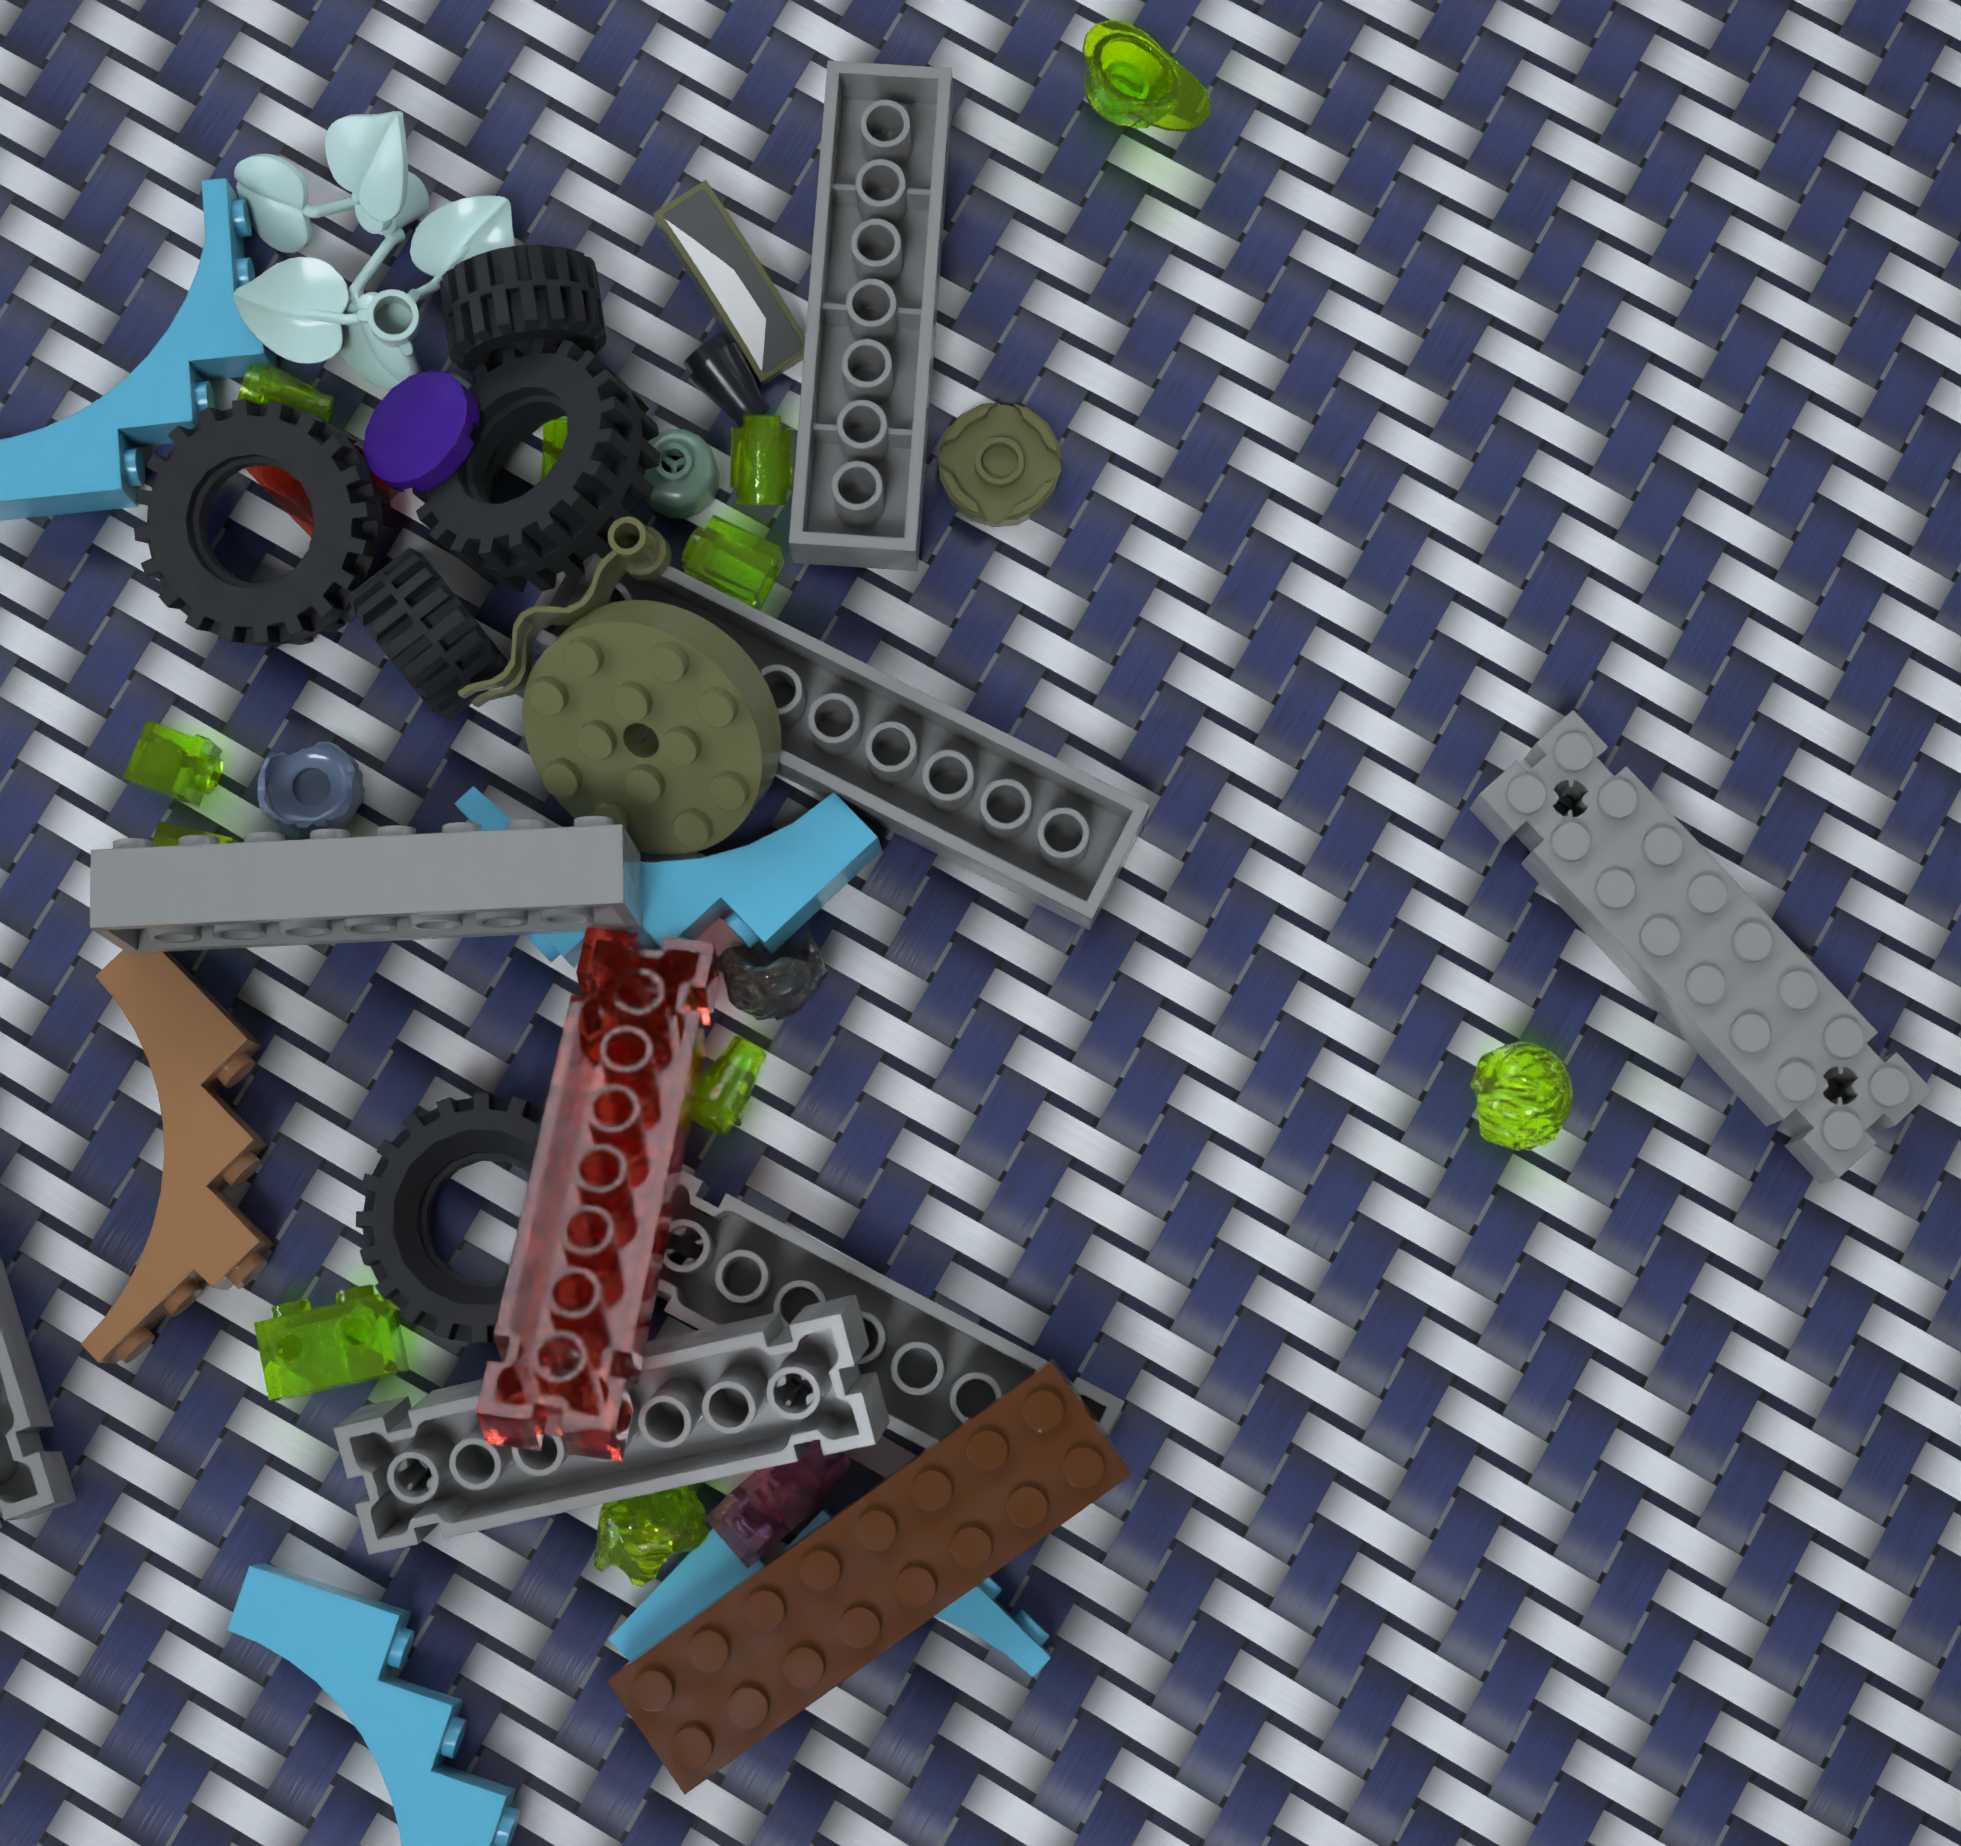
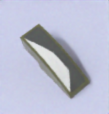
(732, 281)

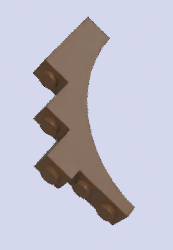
(207, 1145)

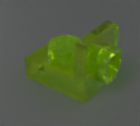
(175, 764)

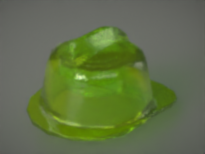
(1138, 83)

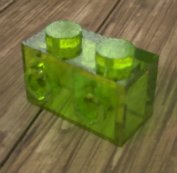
(330, 1345)

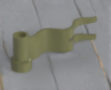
(643, 562)

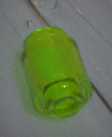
(761, 460)

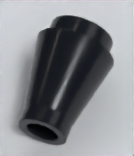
(726, 379)

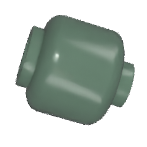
(692, 488)

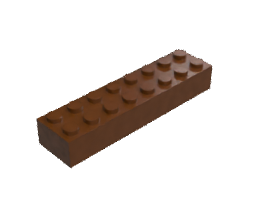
(869, 1576)

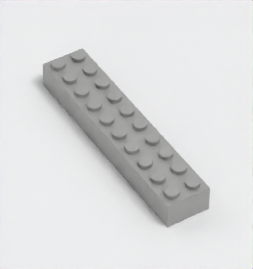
(913, 757)

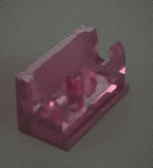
(775, 1502)

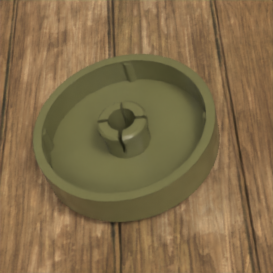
(662, 671)

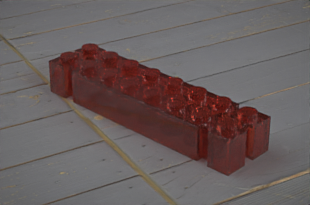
(600, 1196)

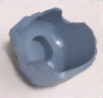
(310, 790)

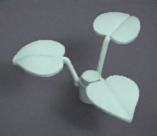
(370, 161)
(302, 300)

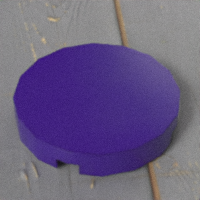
(421, 431)

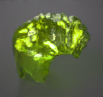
(1521, 1095)
(647, 1530)

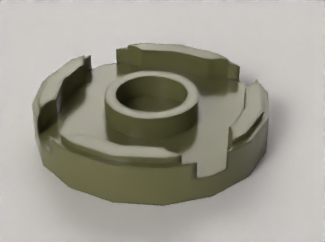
(999, 464)

